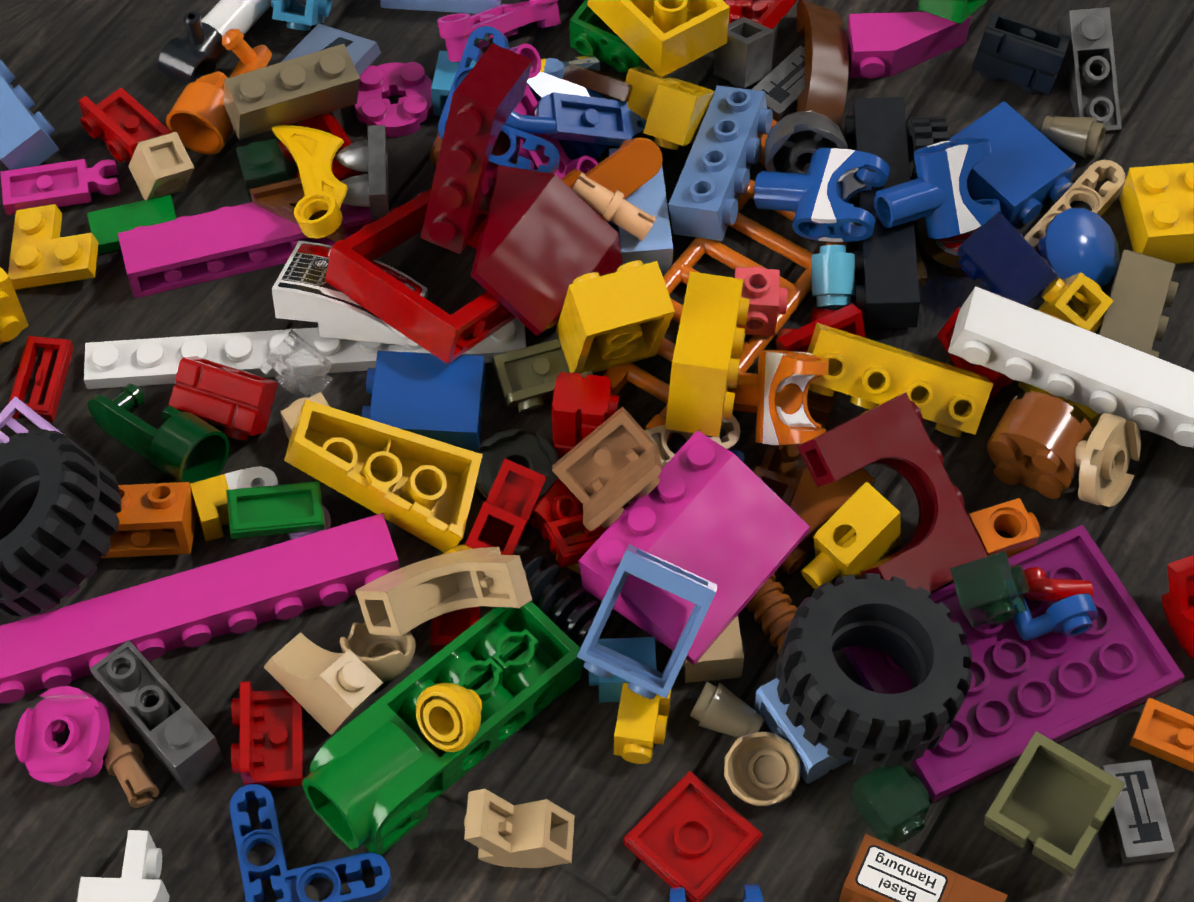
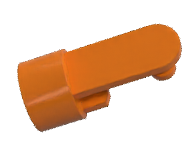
(200, 109)
(626, 168)

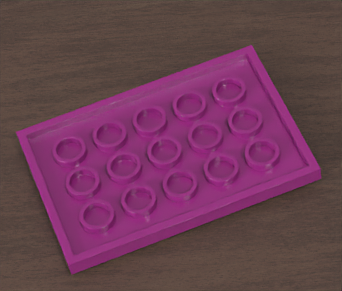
(1037, 684)

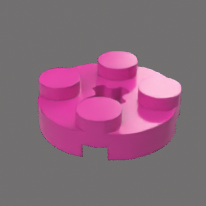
(389, 80)
(86, 744)

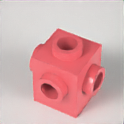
(765, 298)

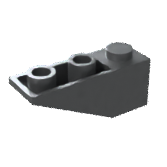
(1091, 65)
(159, 715)

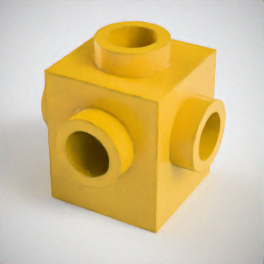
(1083, 298)

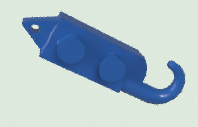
(580, 119)

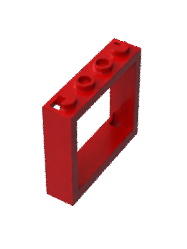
(402, 308)

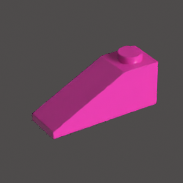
(897, 41)

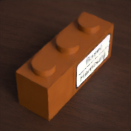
(895, 875)

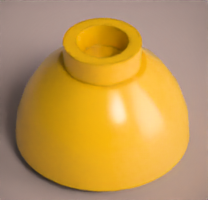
(449, 715)

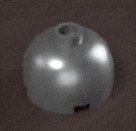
(797, 138)

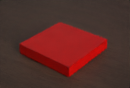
(693, 838)

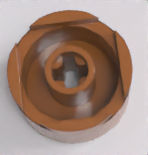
(1037, 444)

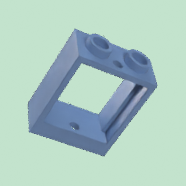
(669, 577)

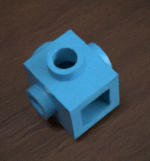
(301, 16)

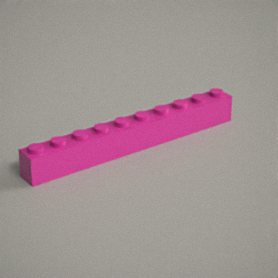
(194, 605)

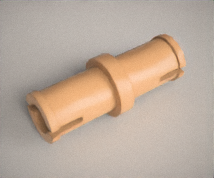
(613, 207)

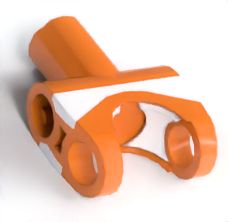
(780, 396)

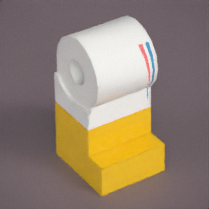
(212, 500)

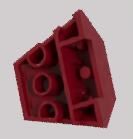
(538, 244)

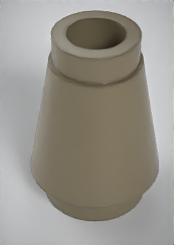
(1075, 134)
(725, 712)

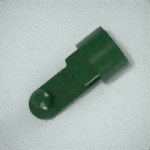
(180, 450)

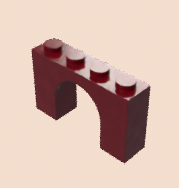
(473, 124)
(896, 439)

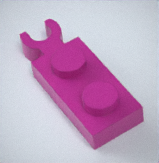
(57, 184)

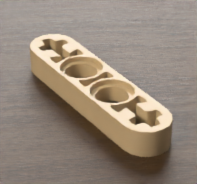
(1084, 191)

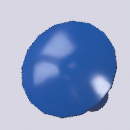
(1081, 243)

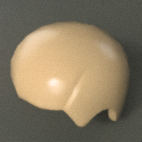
(382, 654)
(762, 768)

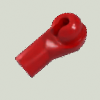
(1053, 588)

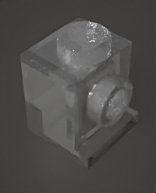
(299, 366)

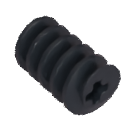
(558, 604)

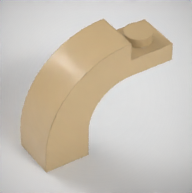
(442, 585)

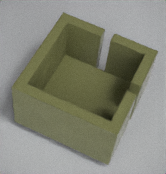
(1053, 803)

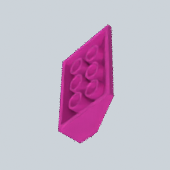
(708, 520)

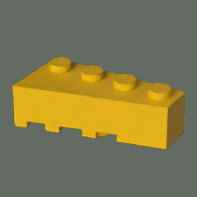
(388, 470)

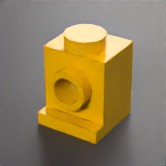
(640, 725)

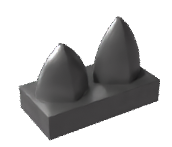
(370, 157)

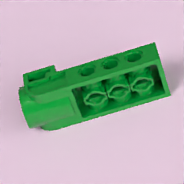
(382, 771)

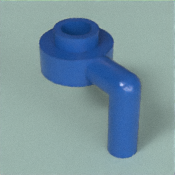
(1069, 615)

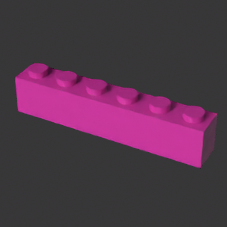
(216, 246)

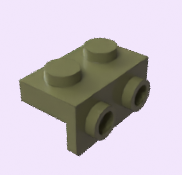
(530, 374)

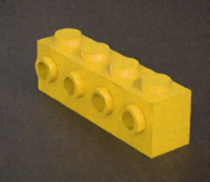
(880, 372)

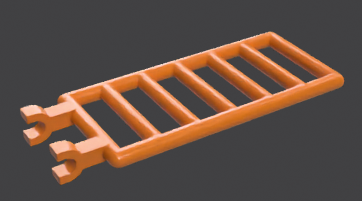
(680, 272)

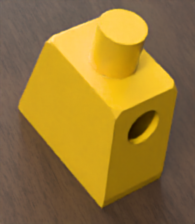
(854, 537)

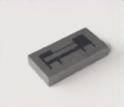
(784, 84)
(1139, 814)

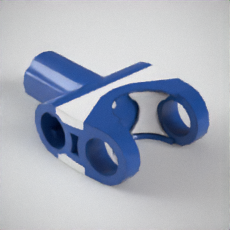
(939, 191)
(823, 194)

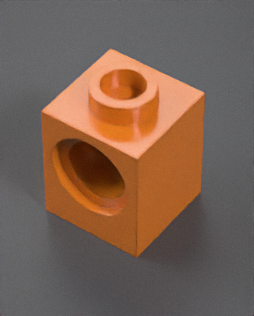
(1006, 517)

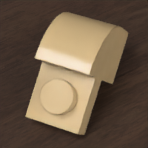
(518, 835)

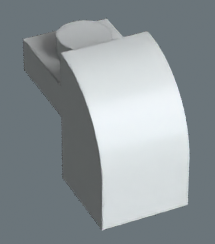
(139, 875)

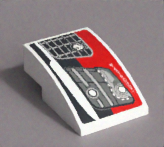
(305, 296)

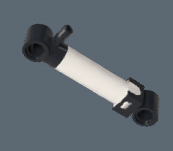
(202, 47)

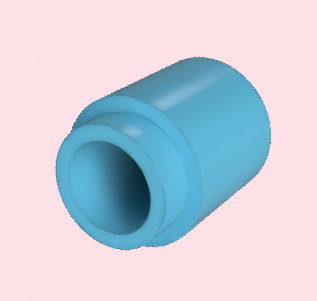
(833, 277)

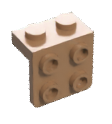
(610, 468)

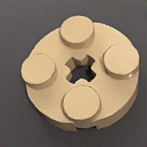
(1106, 460)

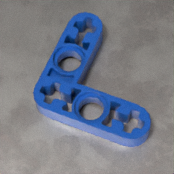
(532, 142)
(293, 883)

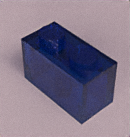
(1005, 262)

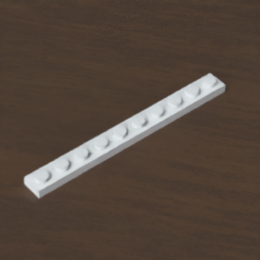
(157, 359)

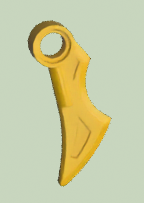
(314, 155)

